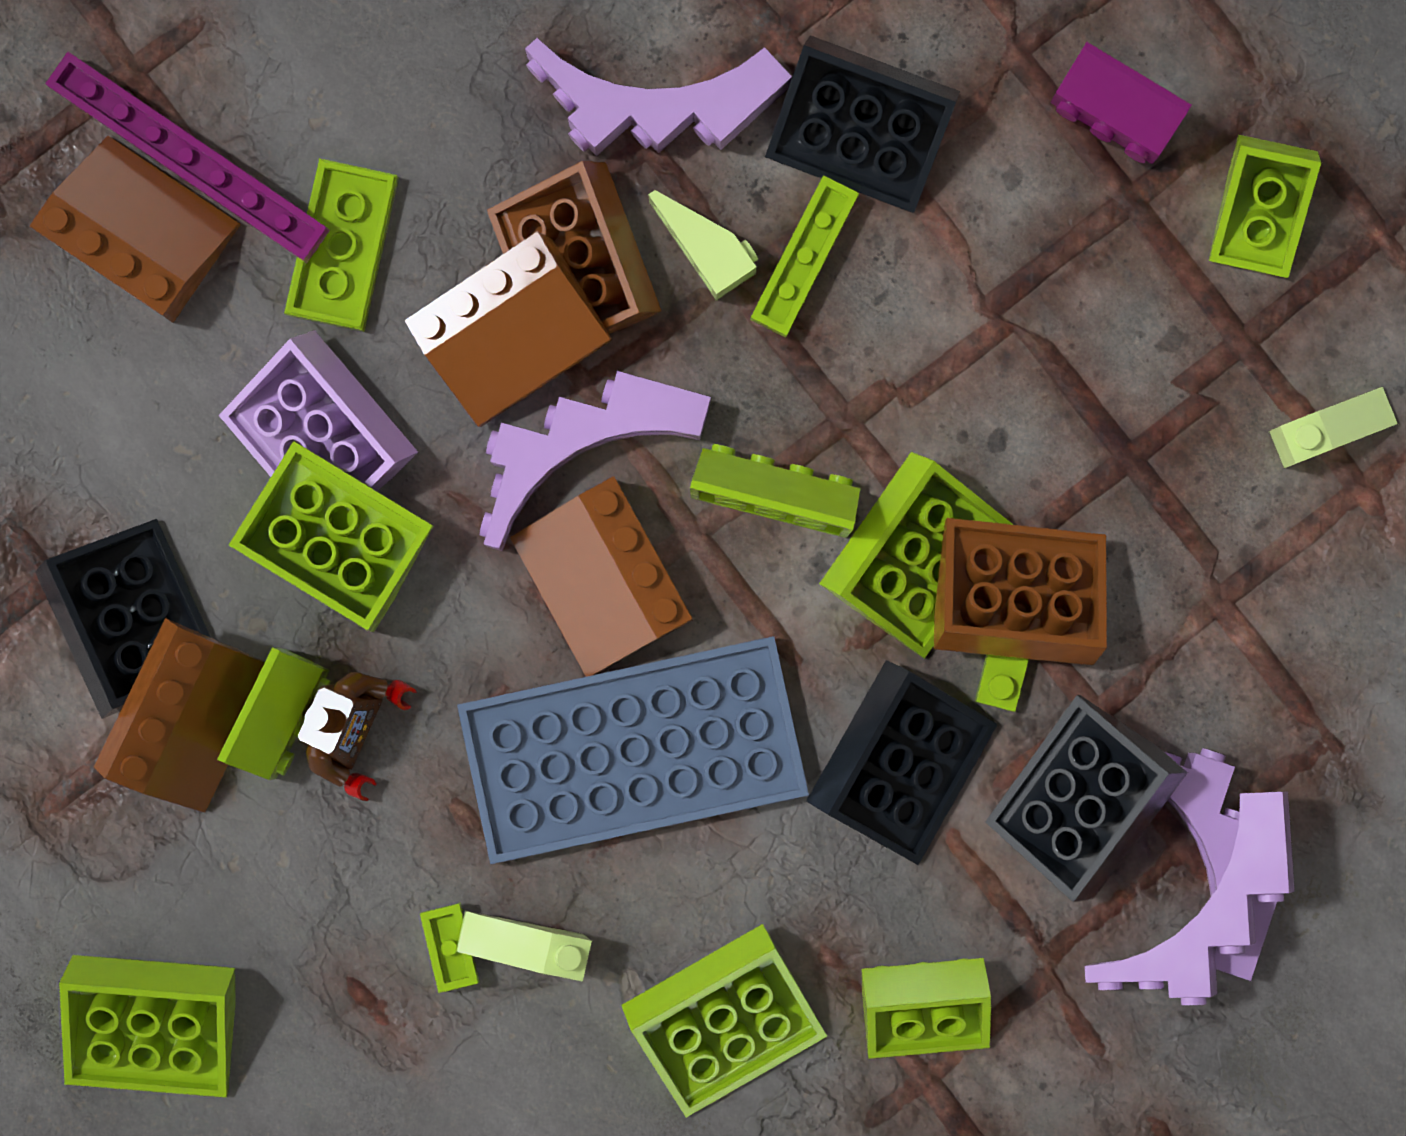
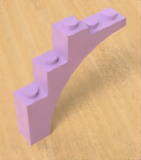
(606, 110)
(529, 458)
(1199, 804)
(1258, 866)

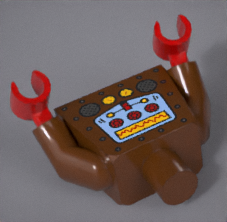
(340, 723)

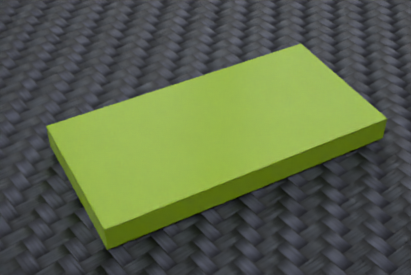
(343, 270)

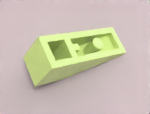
(710, 248)
(1333, 427)
(525, 945)

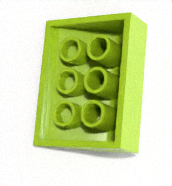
(775, 492)
(332, 537)
(895, 553)
(723, 1021)
(147, 1025)

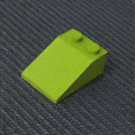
(1264, 205)

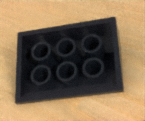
(861, 123)
(112, 605)
(901, 762)
(1085, 799)

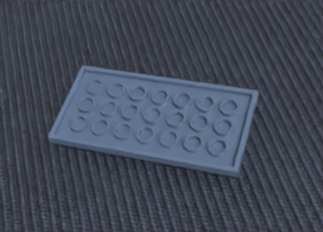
(632, 750)

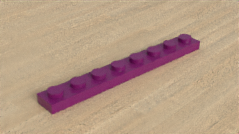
(187, 157)

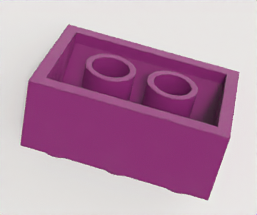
(1119, 104)

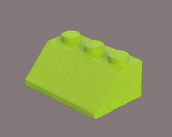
(273, 714)
(926, 1008)

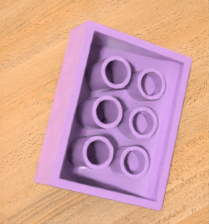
(320, 405)

